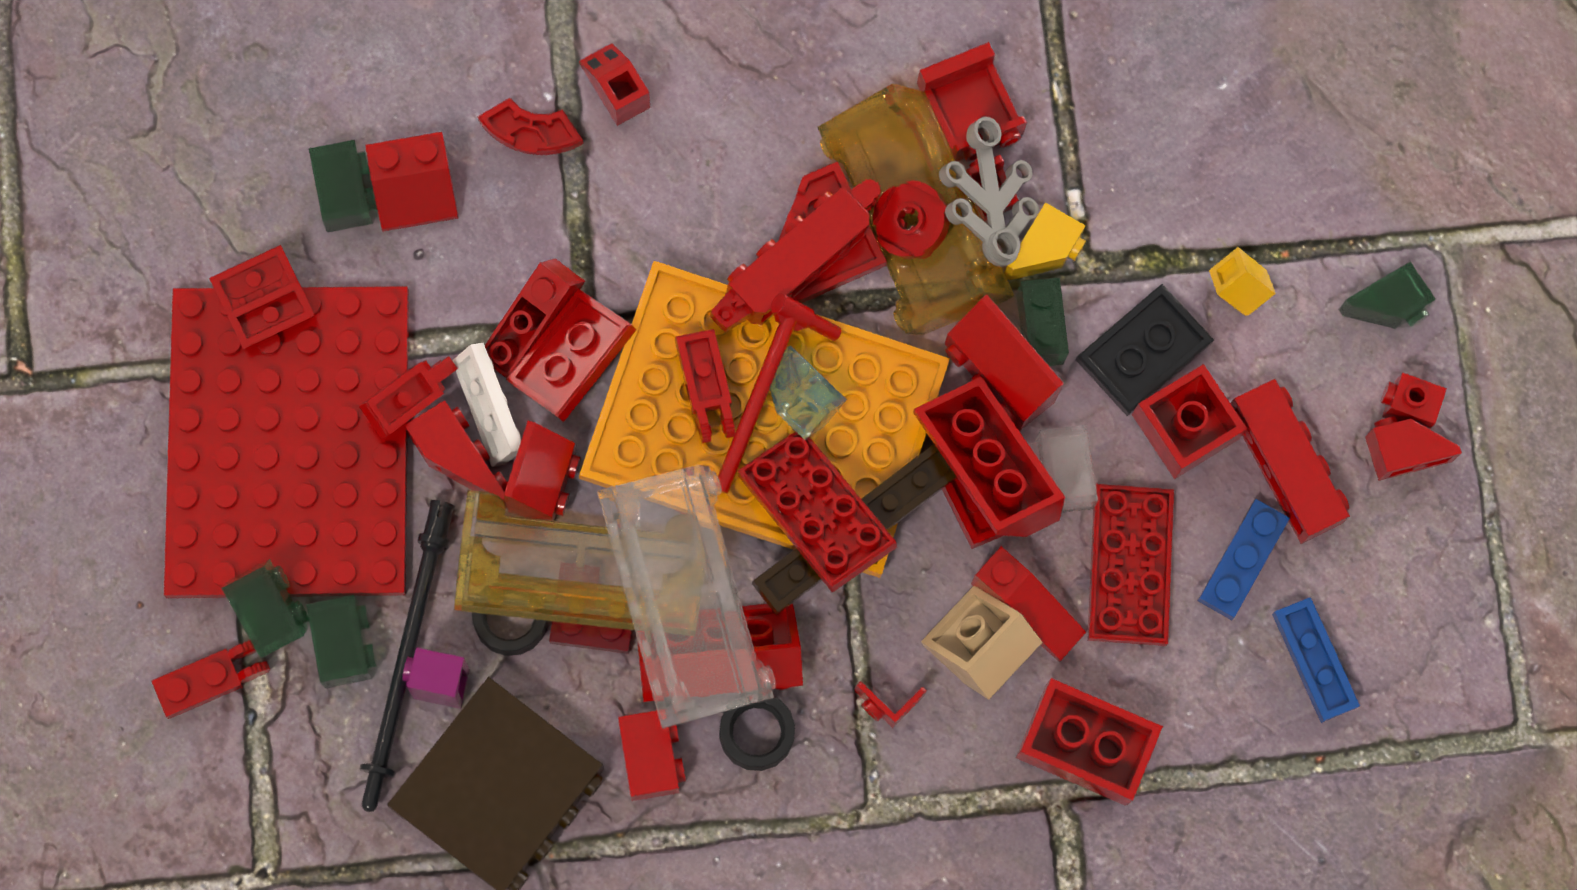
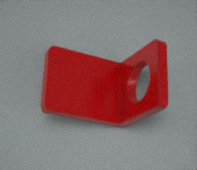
(879, 710)

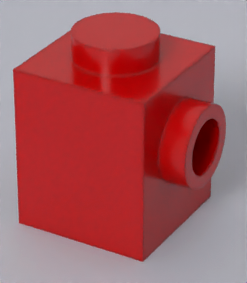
(1413, 399)

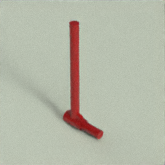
(791, 317)

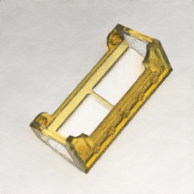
(537, 568)

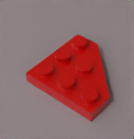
(858, 261)

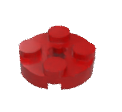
(890, 224)

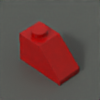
(1407, 447)

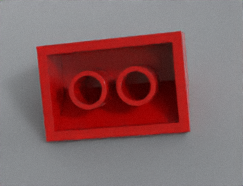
(1005, 360)

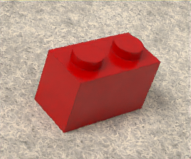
(650, 756)

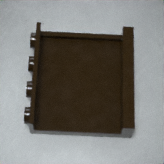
(497, 787)

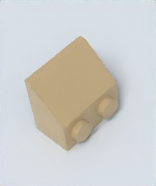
(982, 641)

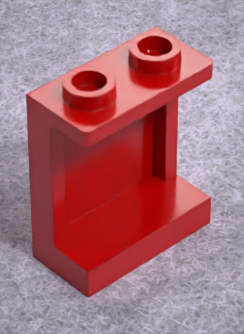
(965, 91)

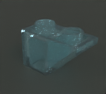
(803, 395)

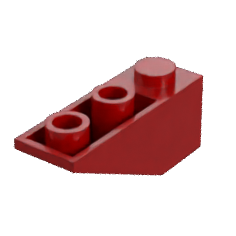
(531, 314)
(448, 449)

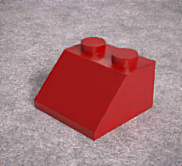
(411, 181)
(541, 474)

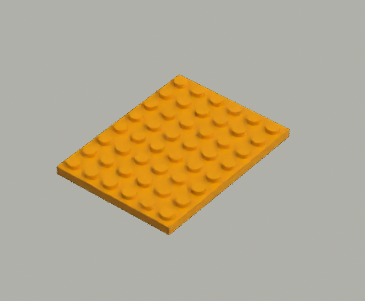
(651, 427)

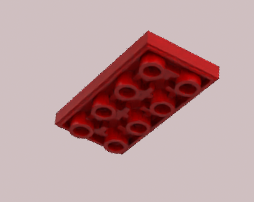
(817, 510)
(1131, 565)

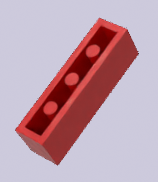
(1289, 461)

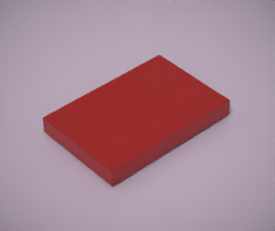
(571, 355)

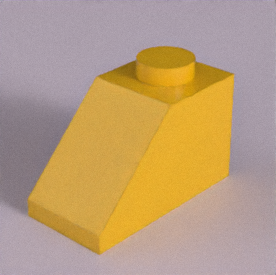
(1047, 244)

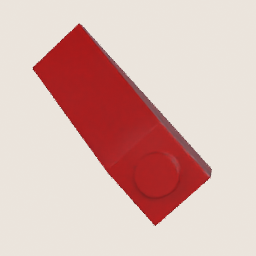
(1019, 589)

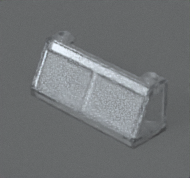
(683, 596)

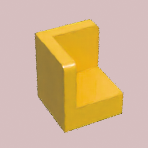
(1242, 282)

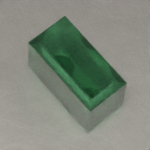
(341, 185)
(1043, 318)
(266, 607)
(340, 641)

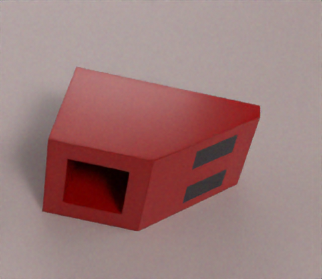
(616, 83)

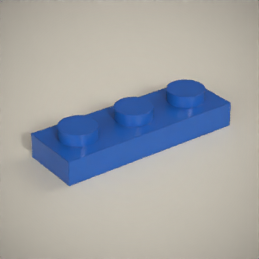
(1243, 559)
(1315, 660)

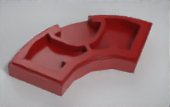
(528, 131)

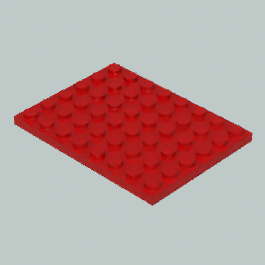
(278, 452)

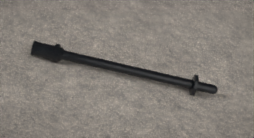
(433, 543)

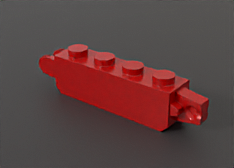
(798, 257)

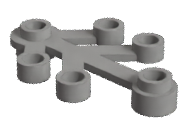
(989, 196)

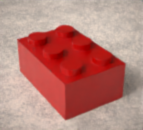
(1089, 742)

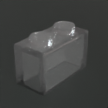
(1069, 462)

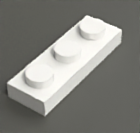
(487, 404)

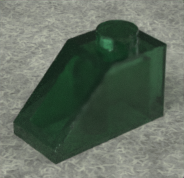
(1392, 300)

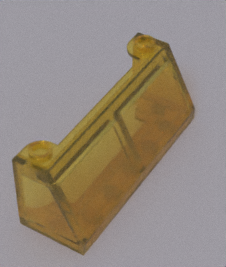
(897, 141)

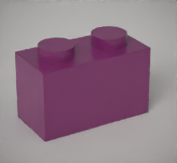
(436, 677)

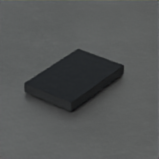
(1144, 349)

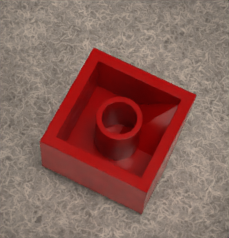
(1189, 421)

